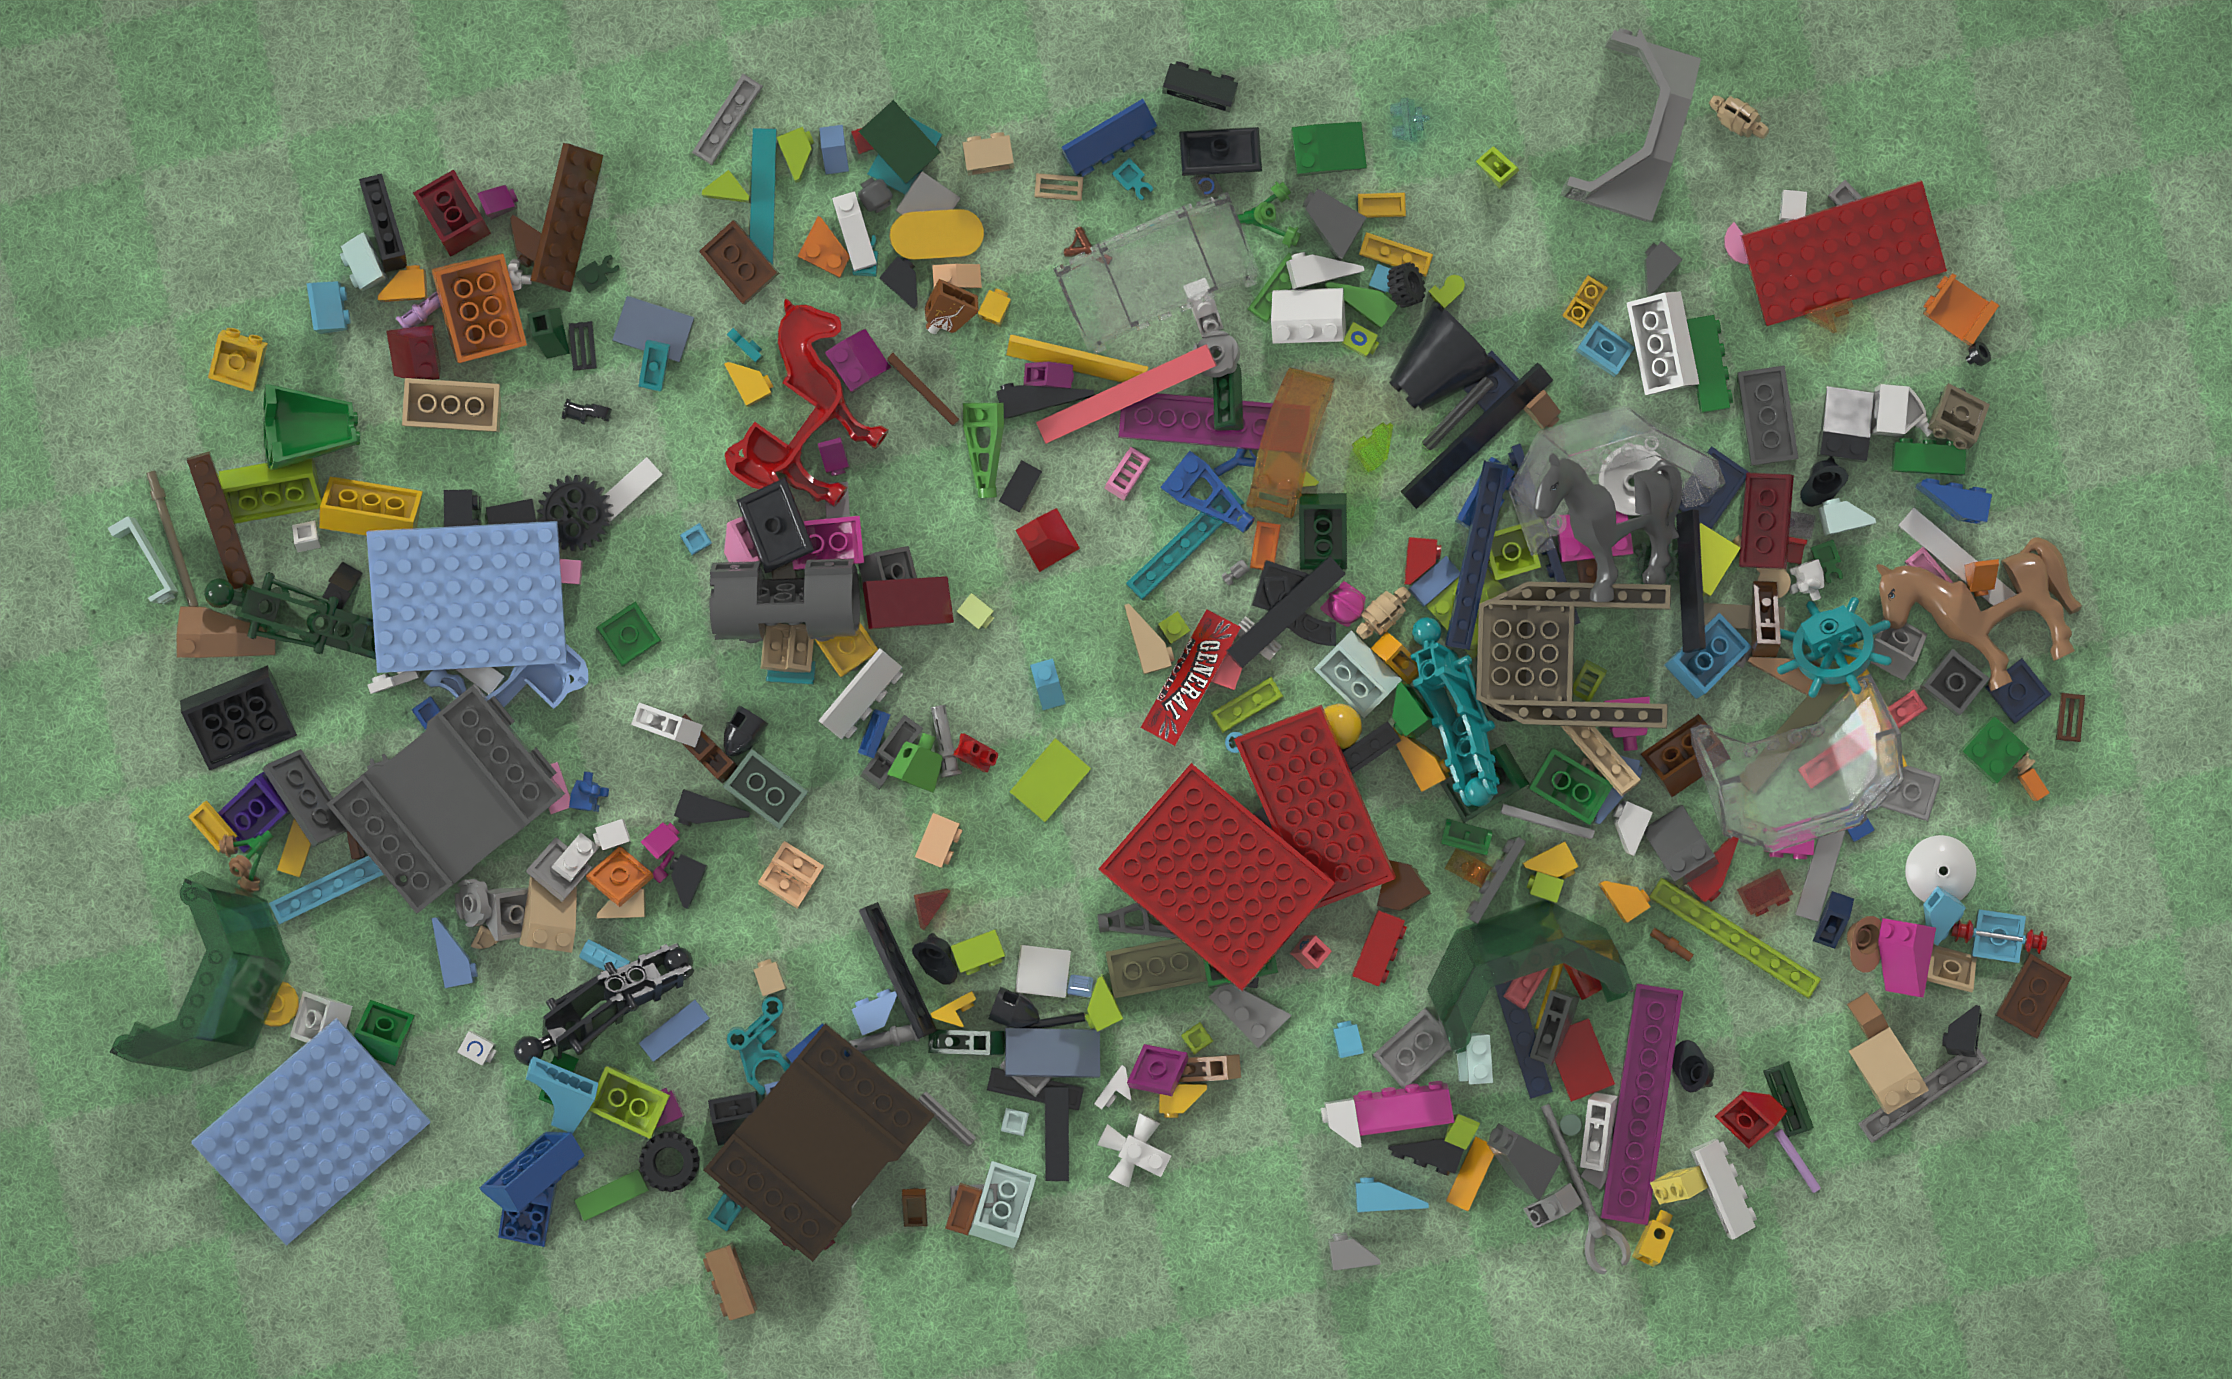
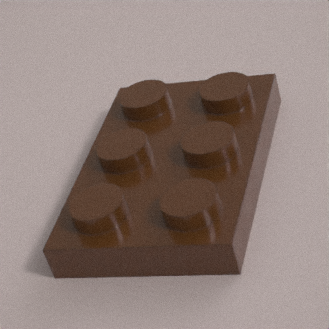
(739, 262)
(2033, 996)

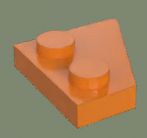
(824, 249)

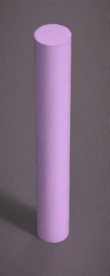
(1797, 1160)

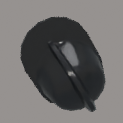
(1824, 482)
(935, 959)
(1692, 1067)

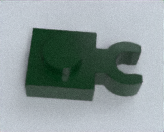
(594, 275)

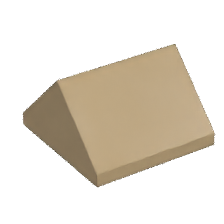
(1952, 968)

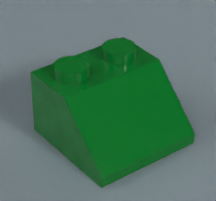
(1410, 712)
(383, 1031)

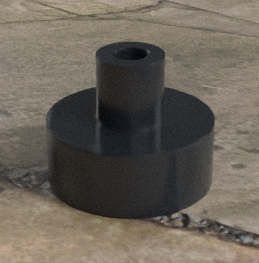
(1978, 354)

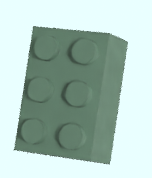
(766, 789)

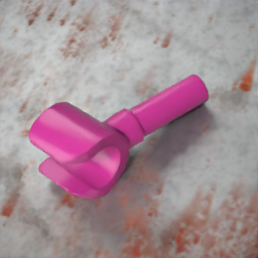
(659, 874)

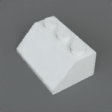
(1308, 315)

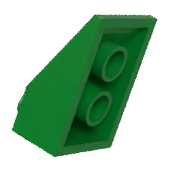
(1328, 148)
(1570, 786)

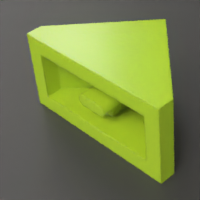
(1497, 167)
(726, 188)
(1461, 1131)

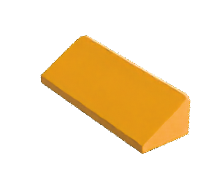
(1471, 1174)

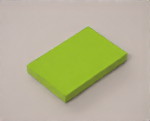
(1050, 780)

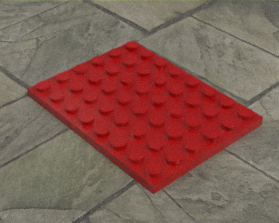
(1216, 877)

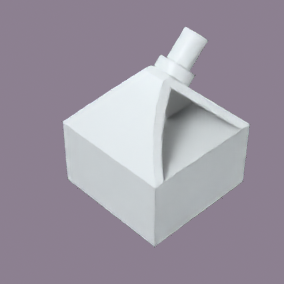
(1897, 411)

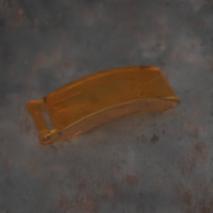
(1289, 439)

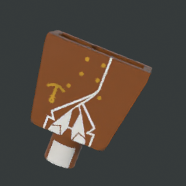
(949, 307)

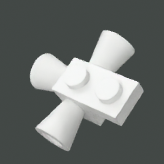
(1135, 1150)

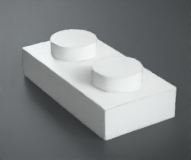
(575, 857)

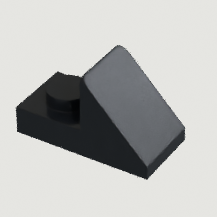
(342, 584)

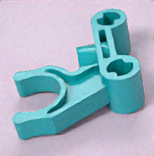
(754, 1037)

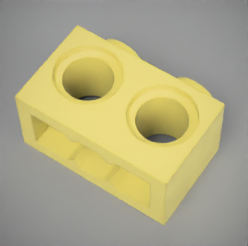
(1679, 1185)

